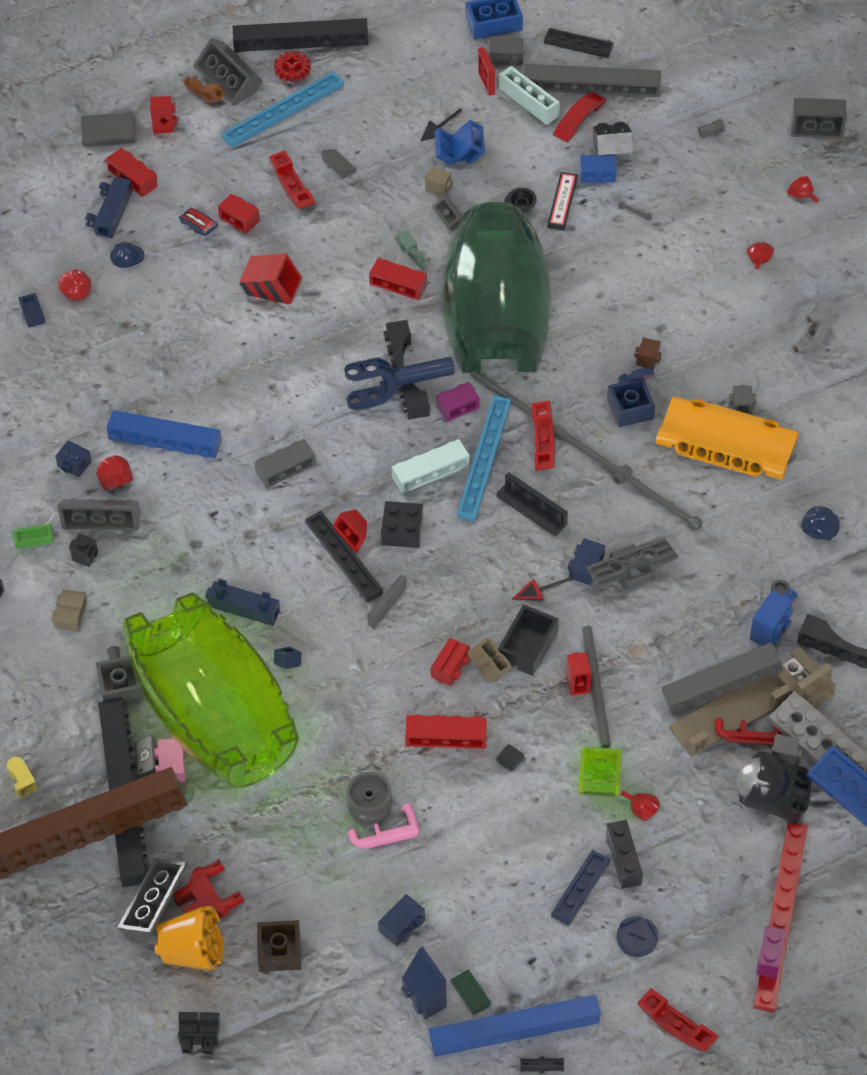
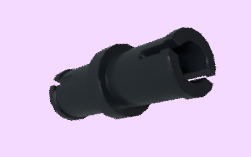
(542, 1064)

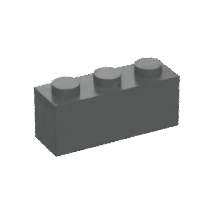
(285, 463)

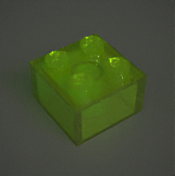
(600, 771)

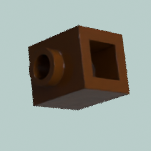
(648, 353)

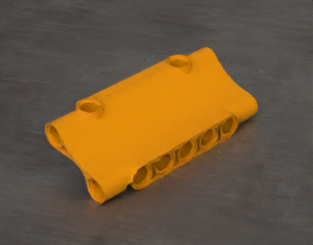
(729, 433)

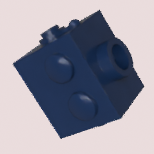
(73, 458)

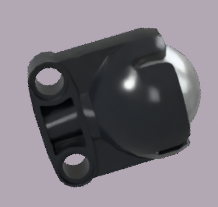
(774, 787)

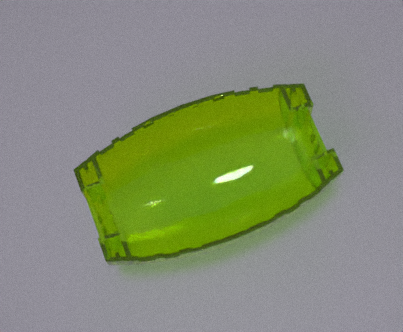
(211, 691)

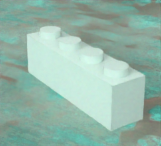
(529, 95)
(430, 466)

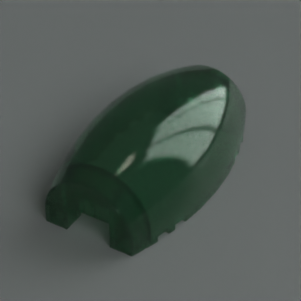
(496, 289)

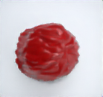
(74, 285)
(114, 472)

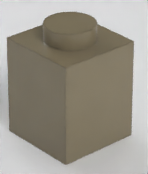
(438, 181)

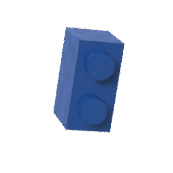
(597, 168)

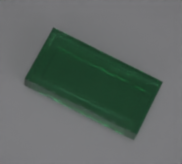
(470, 992)

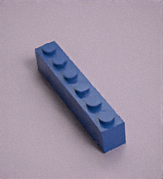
(164, 434)

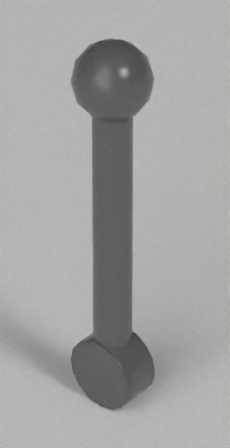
(621, 205)

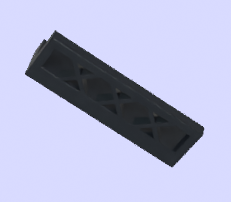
(532, 505)

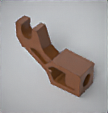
(210, 93)

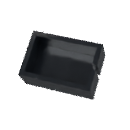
(529, 639)

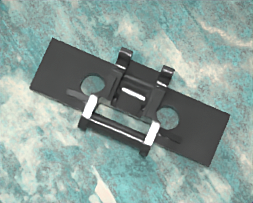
(630, 558)

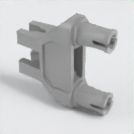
(816, 330)

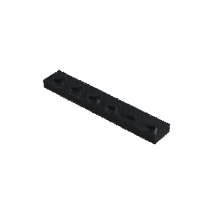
(344, 556)

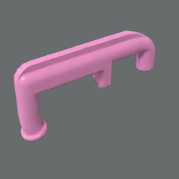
(388, 836)

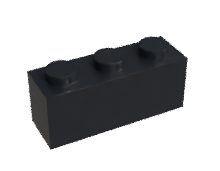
(624, 854)

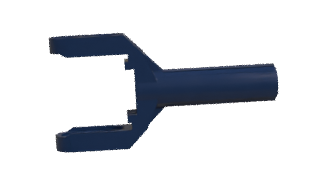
(392, 378)

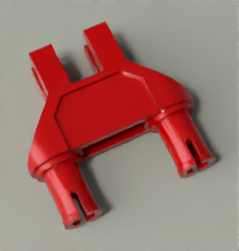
(203, 894)

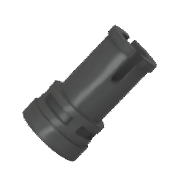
(715, 127)

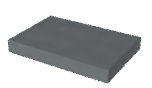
(107, 128)

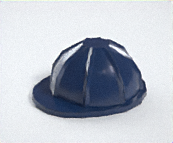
(126, 255)

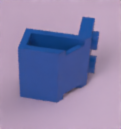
(462, 145)

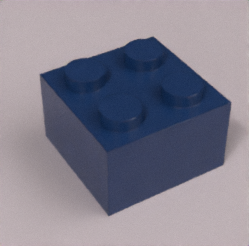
(631, 402)

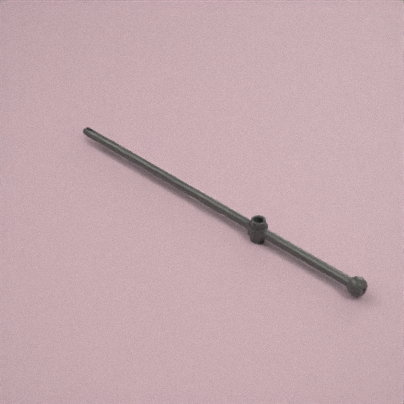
(621, 474)

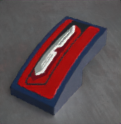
(199, 221)

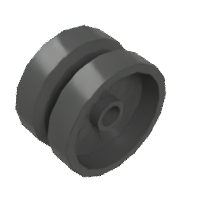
(369, 798)

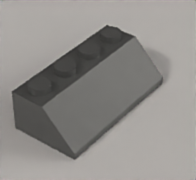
(224, 67)
(99, 514)
(151, 899)

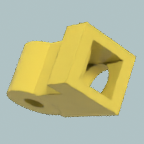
(21, 774)

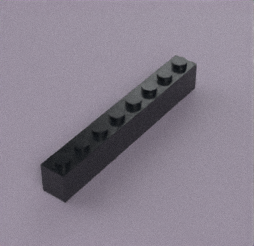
(300, 35)

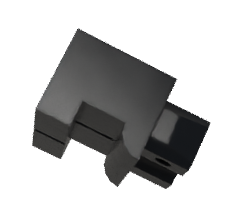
(191, 1035)

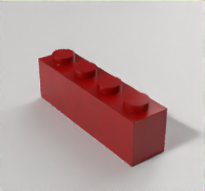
(446, 731)

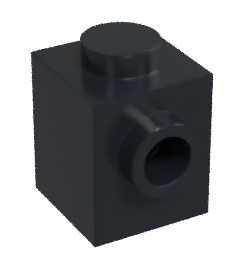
(83, 550)

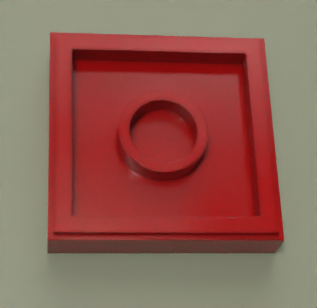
(486, 71)

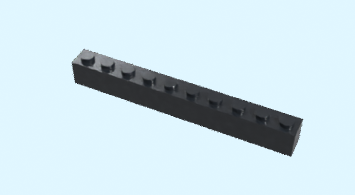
(119, 772)

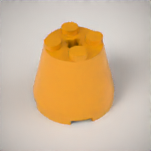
(191, 940)

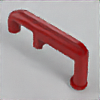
(745, 736)

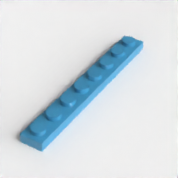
(282, 109)
(484, 458)

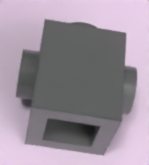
(742, 399)

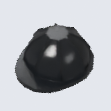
(522, 198)

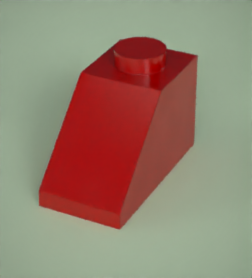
(351, 528)

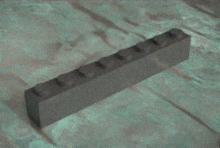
(595, 79)

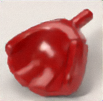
(802, 188)
(760, 253)
(642, 804)

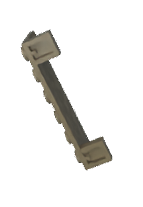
(749, 703)

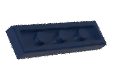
(580, 887)

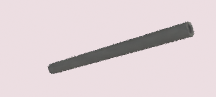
(596, 688)

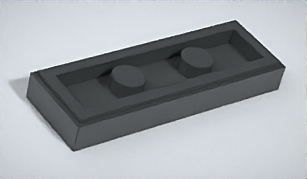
(387, 601)

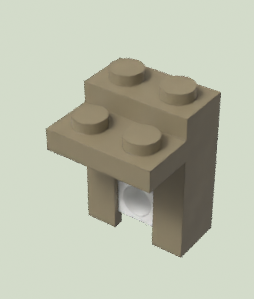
(808, 679)

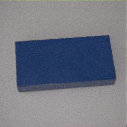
(31, 310)

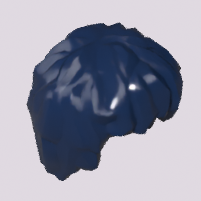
(820, 523)

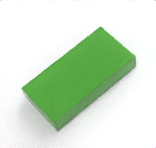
(33, 536)

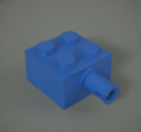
(772, 618)

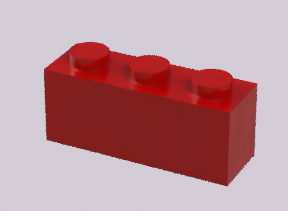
(124, 165)
(398, 279)

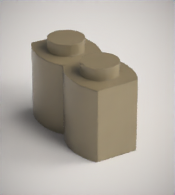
(69, 610)
(489, 659)

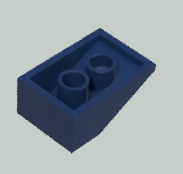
(425, 985)

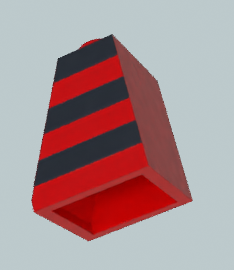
(271, 278)

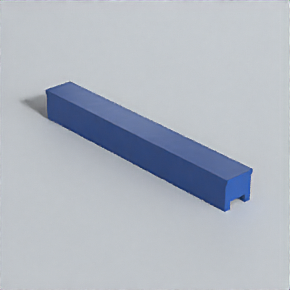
(514, 1025)

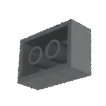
(818, 118)

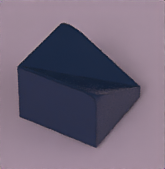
(287, 657)

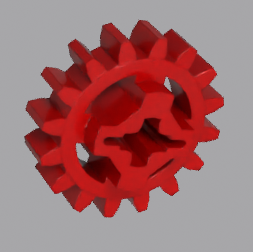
(292, 66)

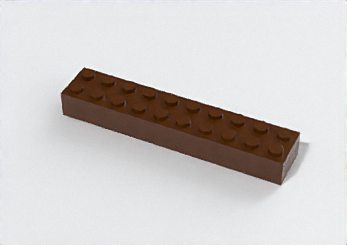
(90, 821)

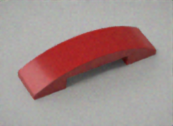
(577, 114)
(290, 181)
(544, 435)
(676, 1023)

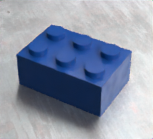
(493, 17)

